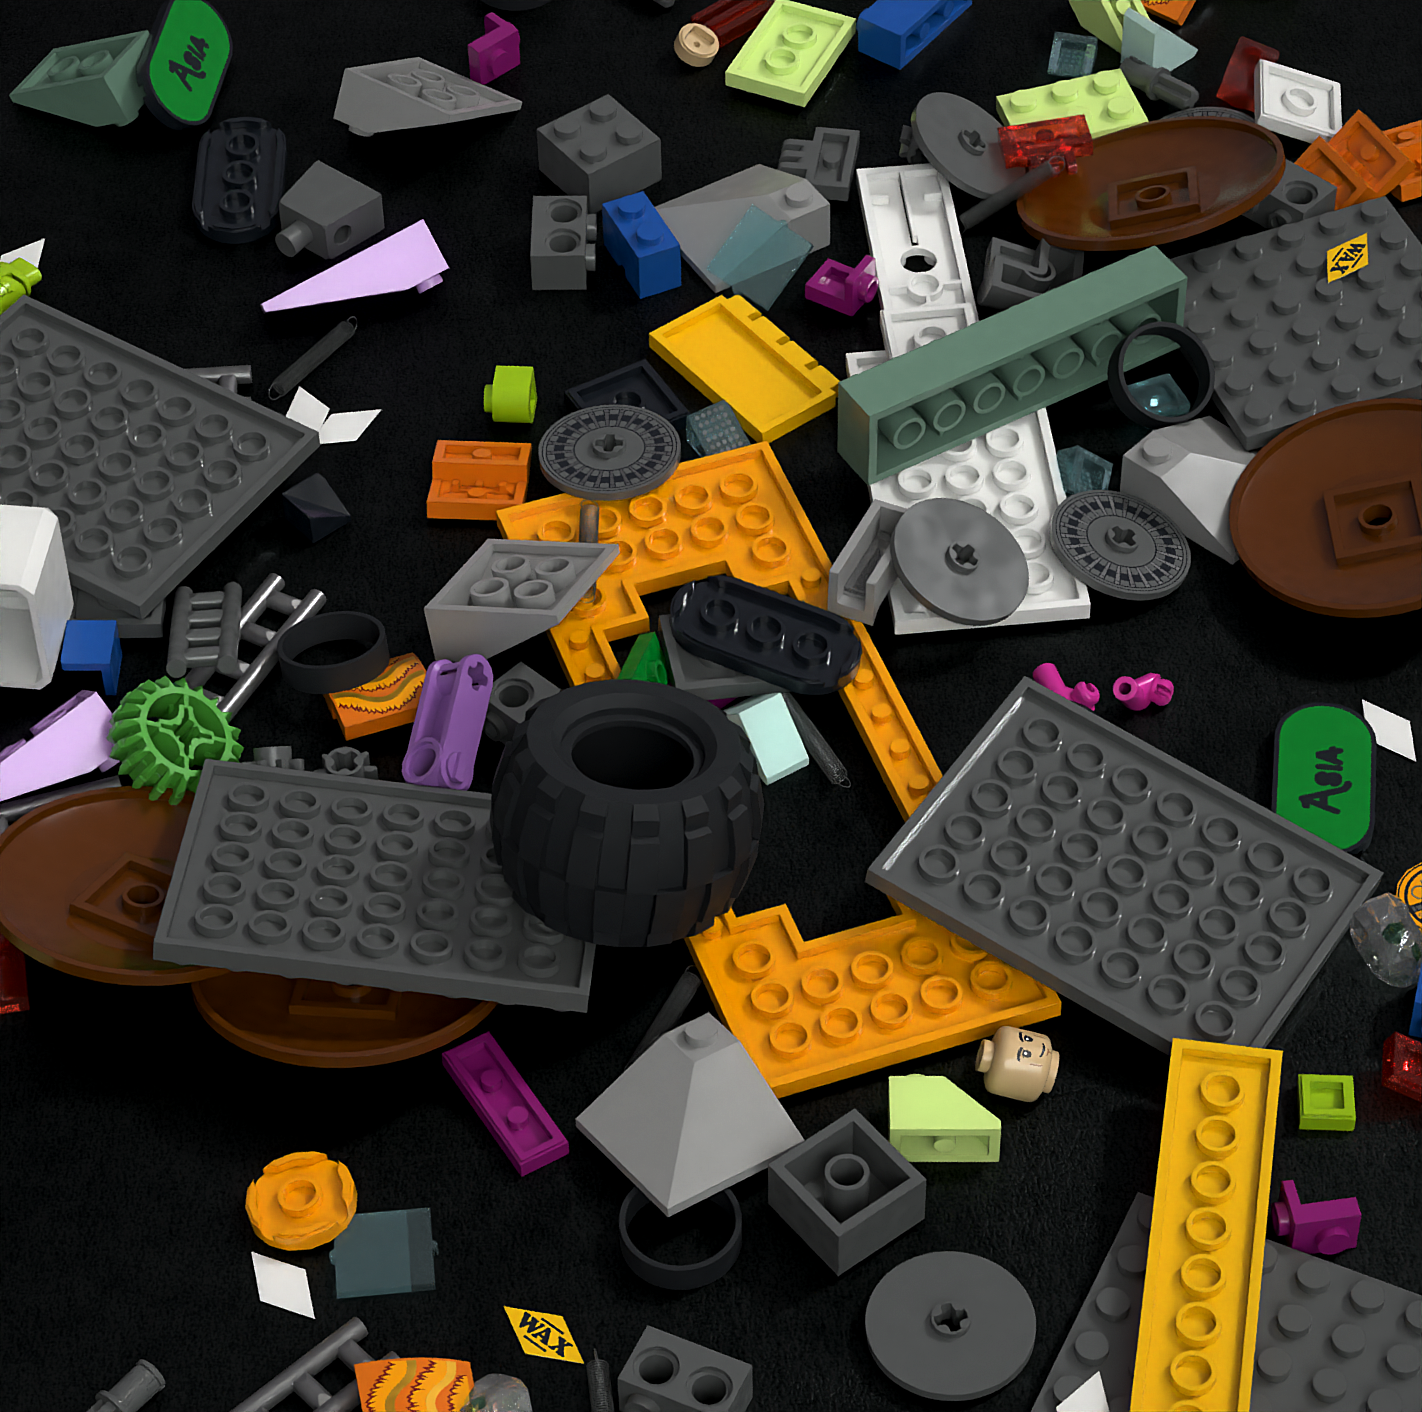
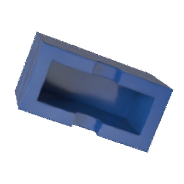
(641, 244)

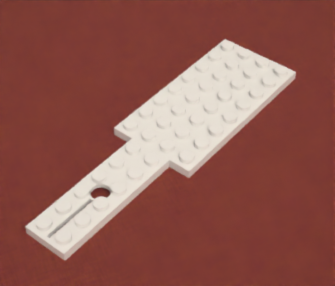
(1003, 471)

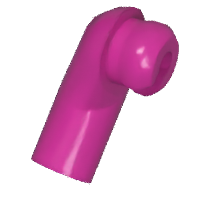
(1049, 677)
(1142, 691)

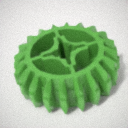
(165, 749)

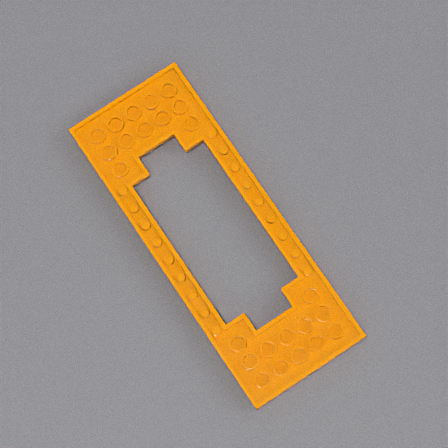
(795, 1005)

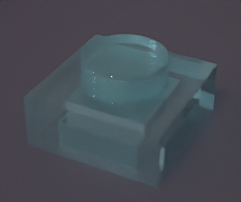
(1160, 396)

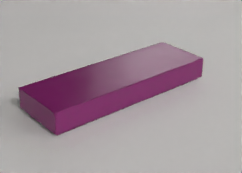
(505, 1104)

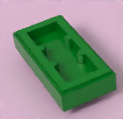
(646, 661)

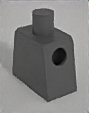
(327, 213)

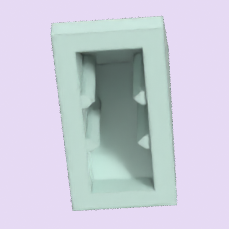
(1153, 43)
(771, 735)

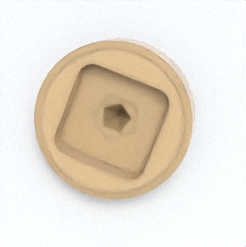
(696, 45)

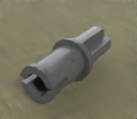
(1158, 83)
(131, 1391)

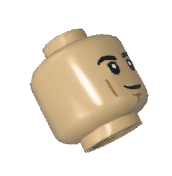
(1017, 1064)

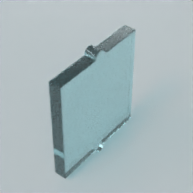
(760, 257)
(385, 1254)

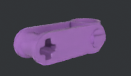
(449, 723)

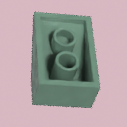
(88, 81)

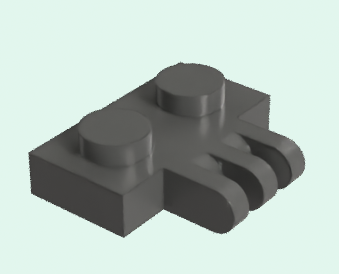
(825, 161)

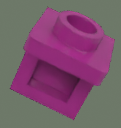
(495, 51)
(843, 286)
(1317, 1226)

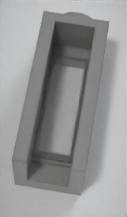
(865, 566)

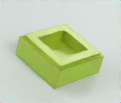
(1326, 1102)

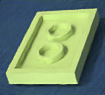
(790, 52)
(1101, 97)

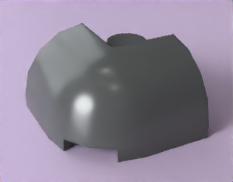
(1021, 273)

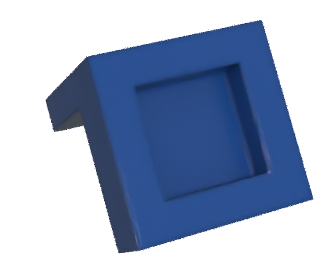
(93, 647)

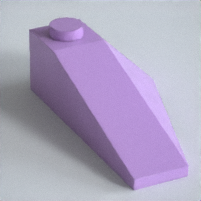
(387, 267)
(63, 747)

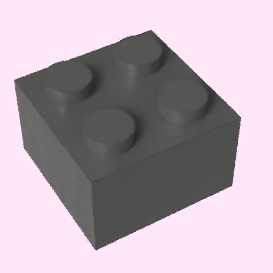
(599, 153)
(846, 1191)

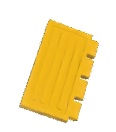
(749, 364)

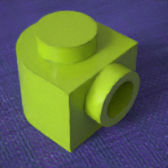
(512, 395)

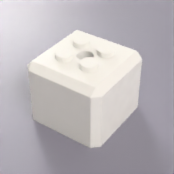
(33, 596)

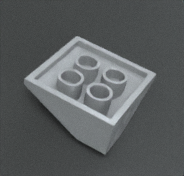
(412, 96)
(711, 213)
(1190, 478)
(511, 594)
(690, 1117)

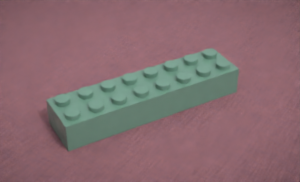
(1006, 365)

